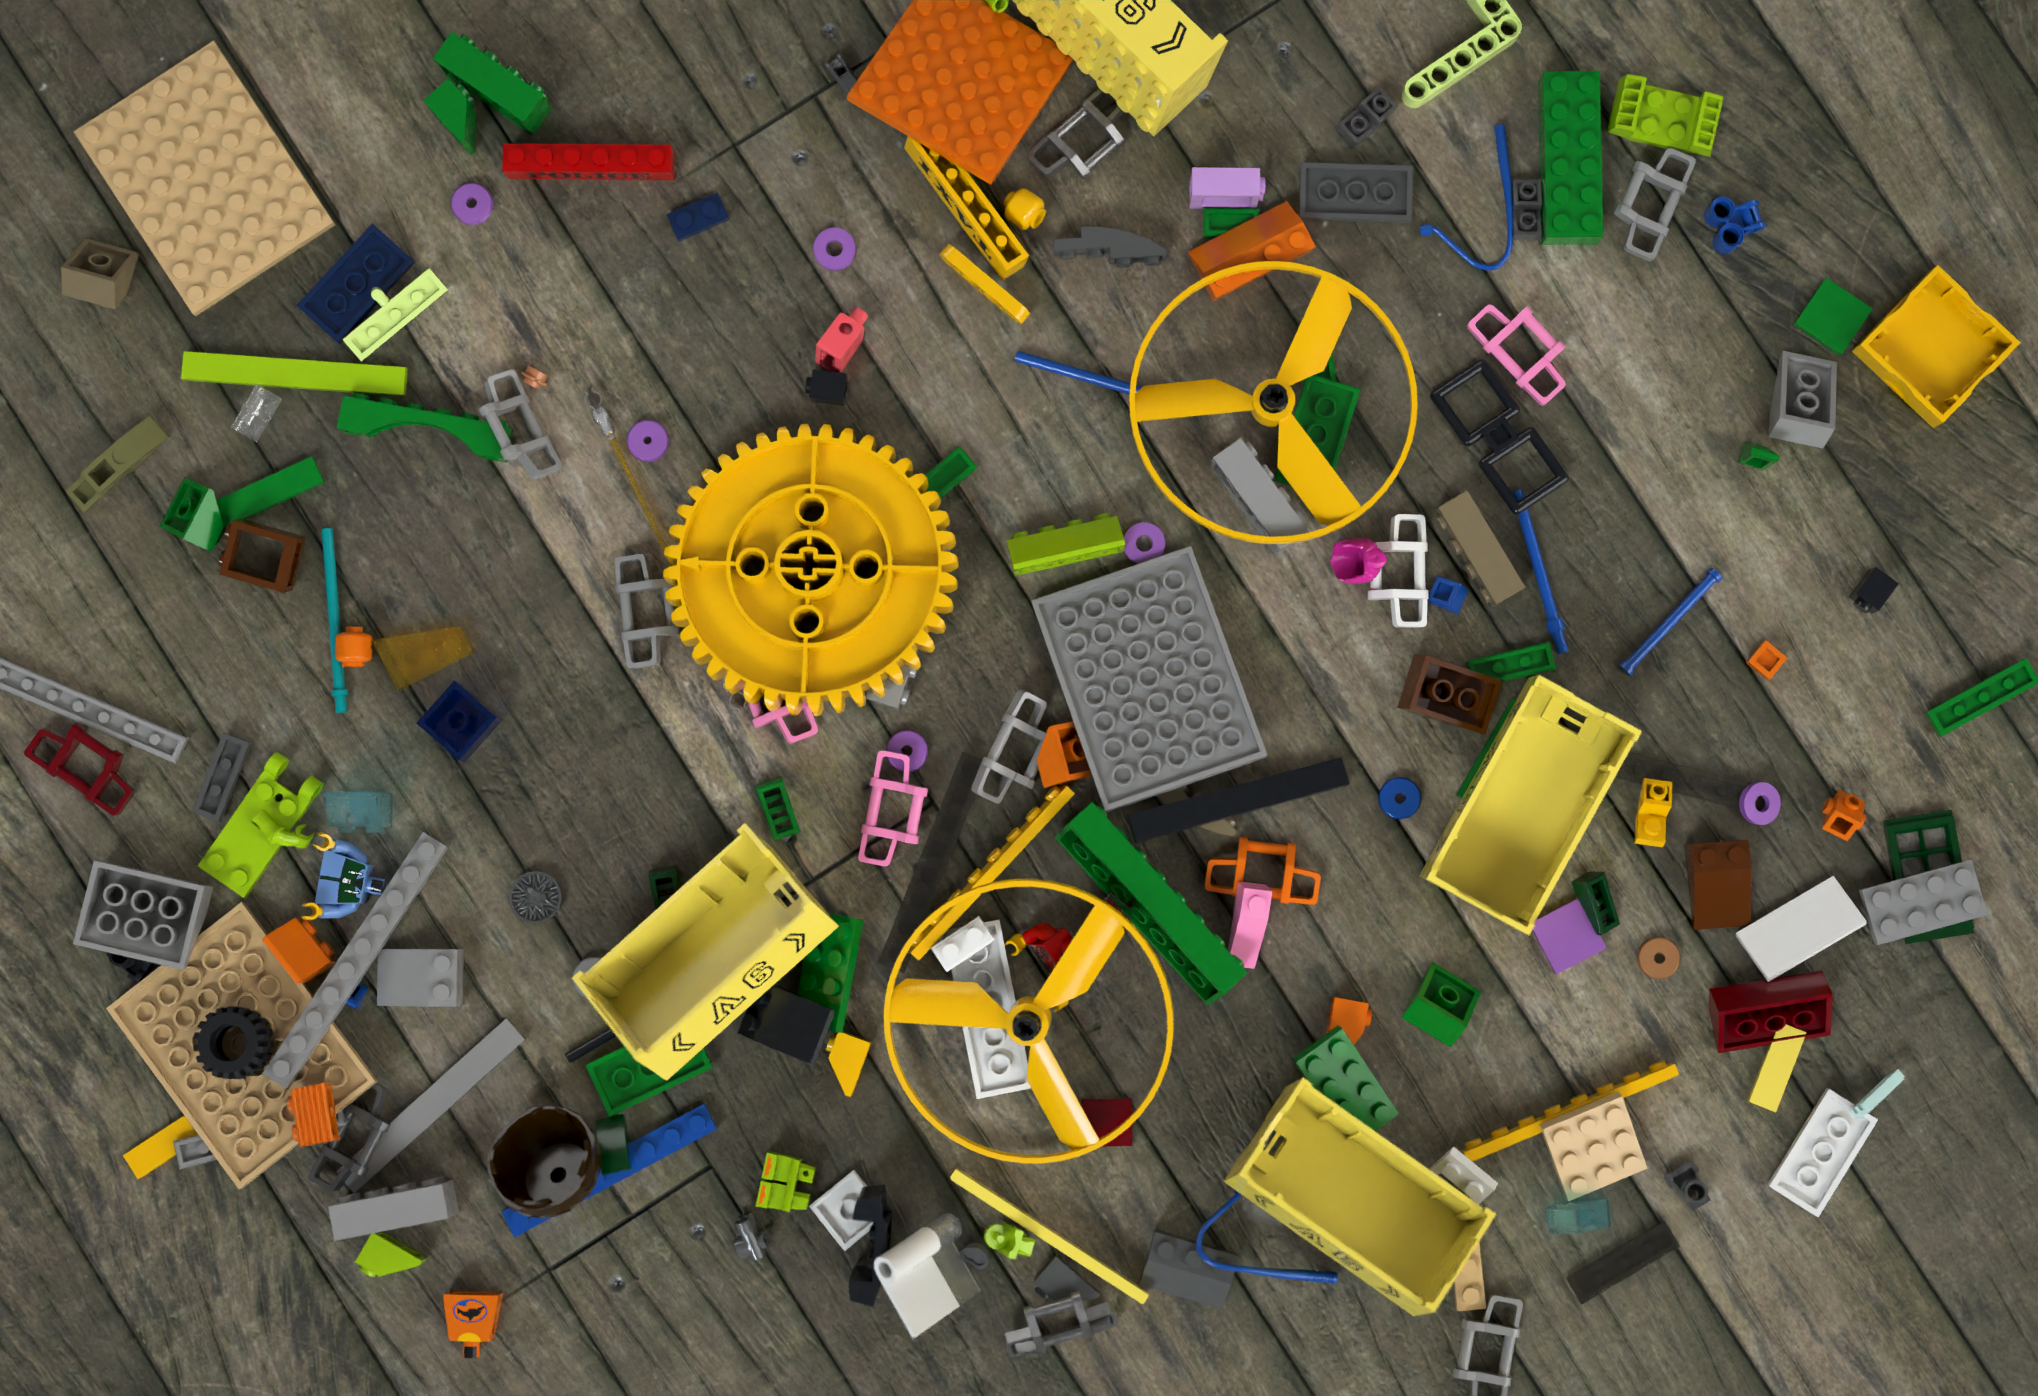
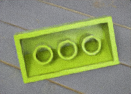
(1065, 545)

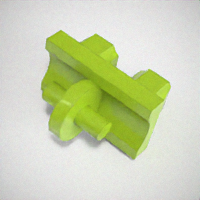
(1008, 1239)

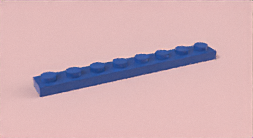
(642, 1154)

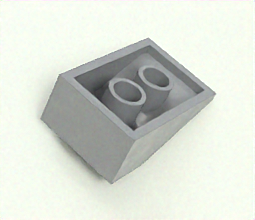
(1804, 400)
(420, 977)

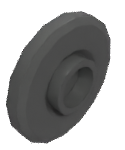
(535, 897)

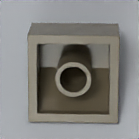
(98, 273)

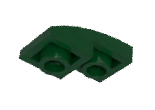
(613, 1144)

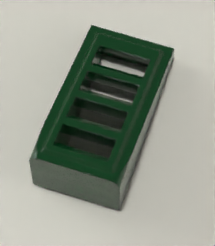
(659, 873)
(1596, 884)

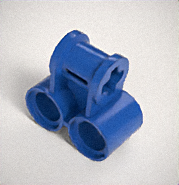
(1737, 222)

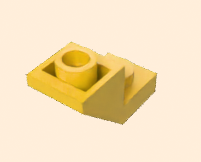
(1652, 811)

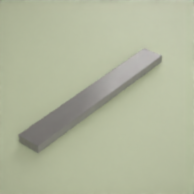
(91, 711)
(439, 1099)

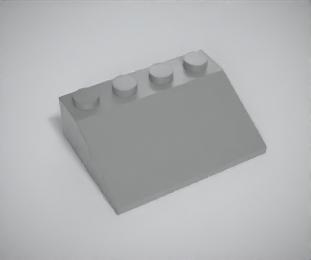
(142, 914)

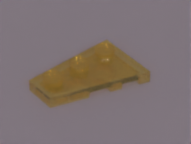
(421, 654)

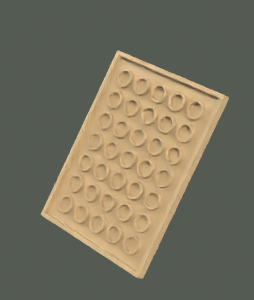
(204, 178)
(238, 1119)

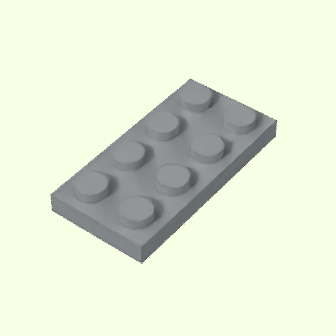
(1923, 902)

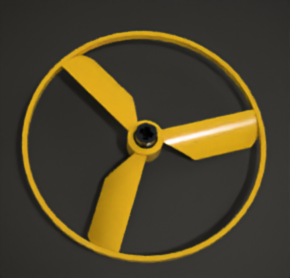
(1297, 454)
(1027, 1021)

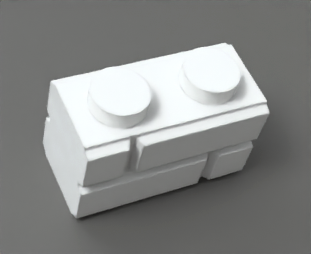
(963, 943)

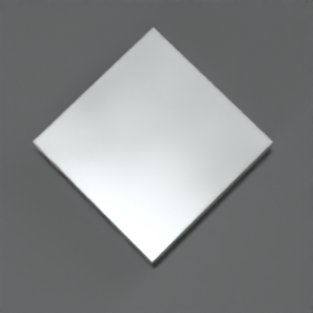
(837, 1208)

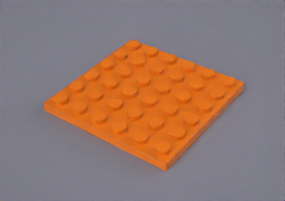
(961, 81)

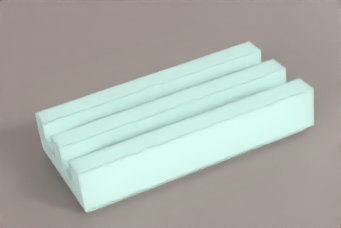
(1877, 1094)

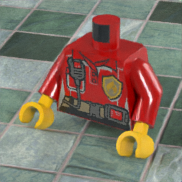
(1047, 943)

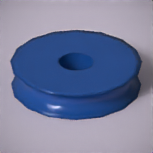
(1387, 798)

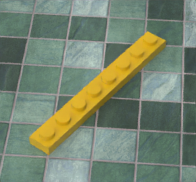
(997, 862)
(1530, 1127)

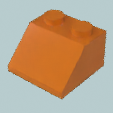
(300, 950)

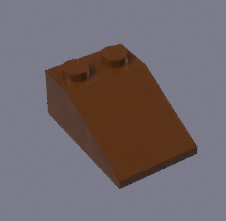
(1449, 694)
(1719, 884)

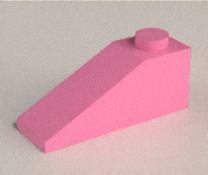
(1249, 921)

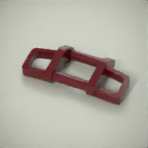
(70, 743)

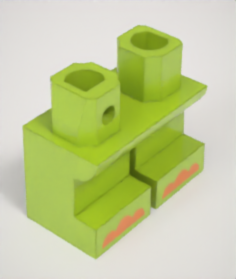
(779, 1194)

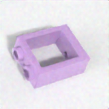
(1225, 188)

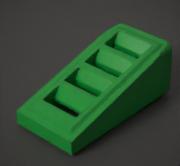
(1757, 456)
(769, 785)

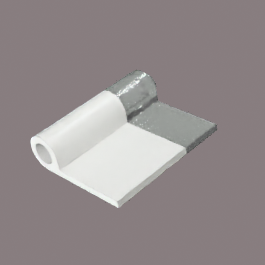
(927, 1274)

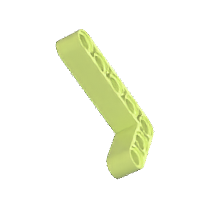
(1469, 50)

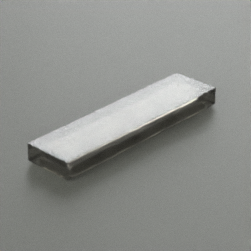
(1622, 1262)

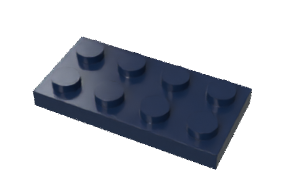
(344, 292)

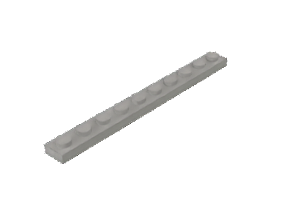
(355, 961)

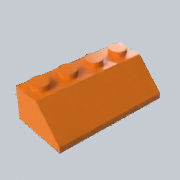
(1267, 237)

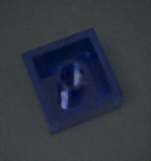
(459, 721)

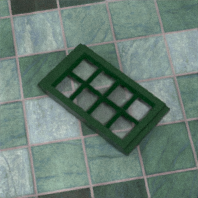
(1922, 845)

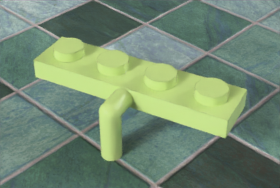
(394, 313)

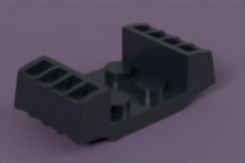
(871, 1207)

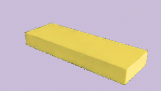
(1776, 1069)

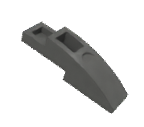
(1122, 246)

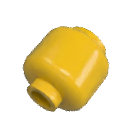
(1024, 209)

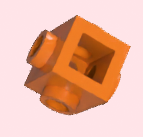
(1843, 815)

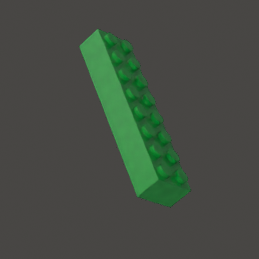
(1155, 907)

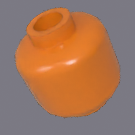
(353, 647)

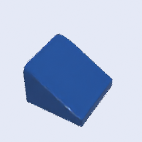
(1447, 594)

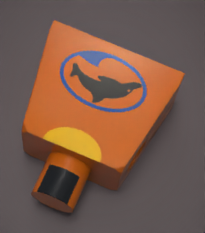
(472, 1318)

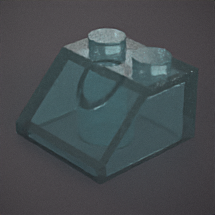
(358, 810)

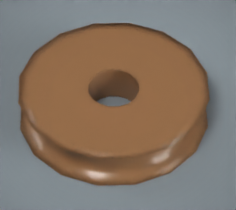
(1670, 961)

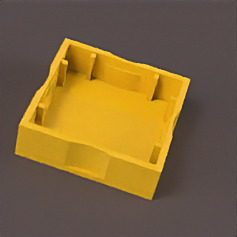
(1935, 347)

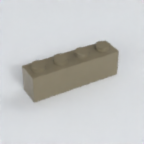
(1479, 549)

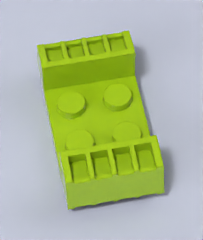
(1664, 116)

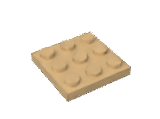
(1593, 1146)

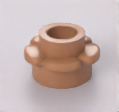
(534, 377)

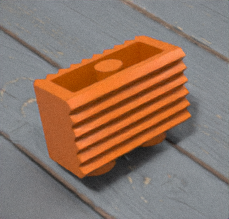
(313, 1114)

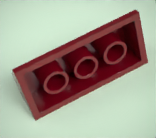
(1753, 1011)

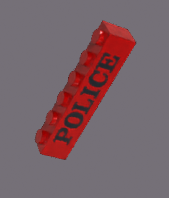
(588, 162)

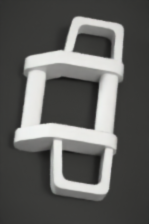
(1419, 592)

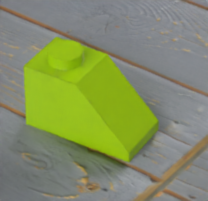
(386, 1256)

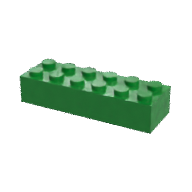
(1570, 157)

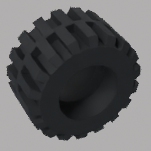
(211, 1038)

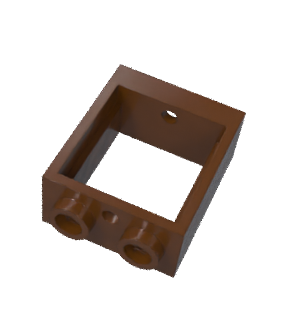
(289, 558)

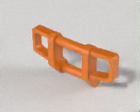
(1268, 848)

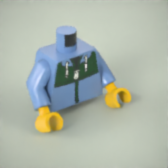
(343, 880)

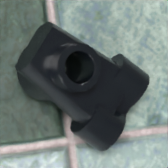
(136, 968)

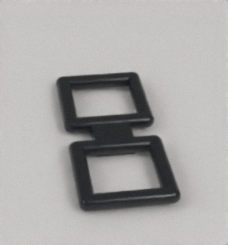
(1499, 436)

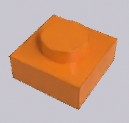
(1766, 660)

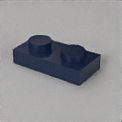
(698, 217)

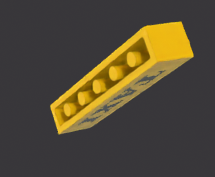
(970, 209)

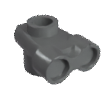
(1685, 1179)
(750, 1241)

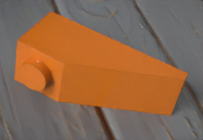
(1350, 1016)

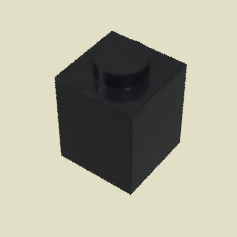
(827, 387)
(1873, 591)

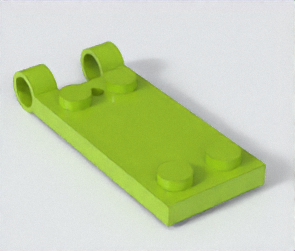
(241, 850)

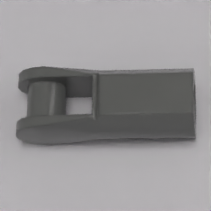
(845, 81)

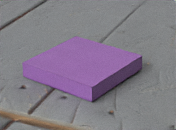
(1567, 936)

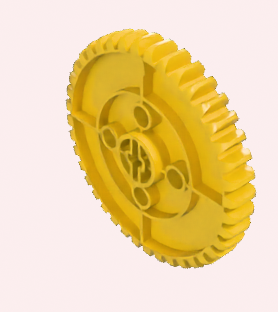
(865, 625)

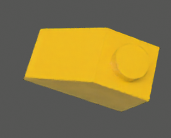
(847, 1058)

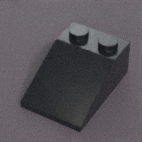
(787, 1023)

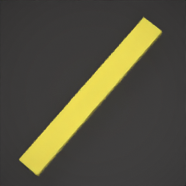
(1049, 1235)

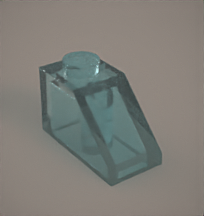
(1578, 1216)

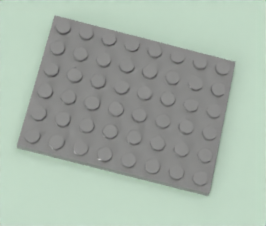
(1148, 679)

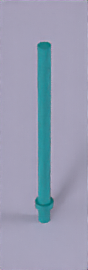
(339, 692)

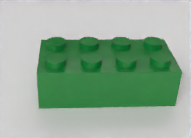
(492, 83)

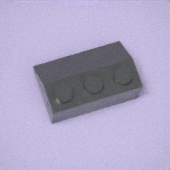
(1179, 1270)

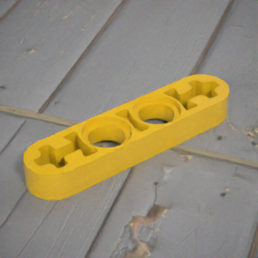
(984, 284)

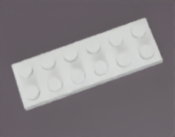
(994, 1058)

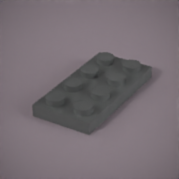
(1356, 192)

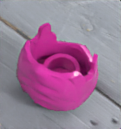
(1357, 560)

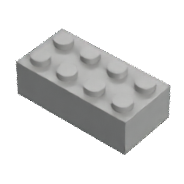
(1257, 494)
(394, 1209)

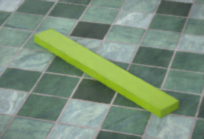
(294, 373)

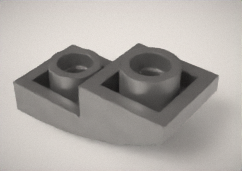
(1366, 117)
(1526, 209)

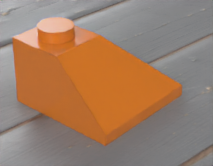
(1062, 756)

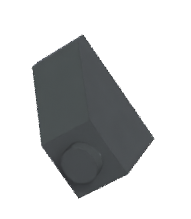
(1060, 1280)

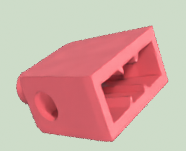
(841, 340)

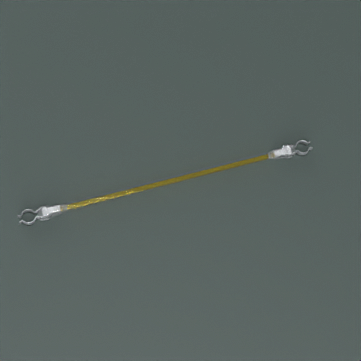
(602, 418)

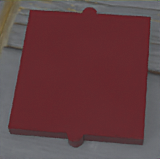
(1107, 1115)

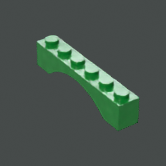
(368, 418)

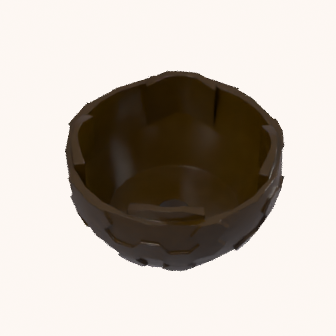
(532, 1154)

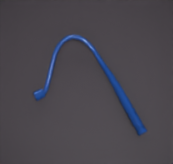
(1504, 165)
(1293, 1274)

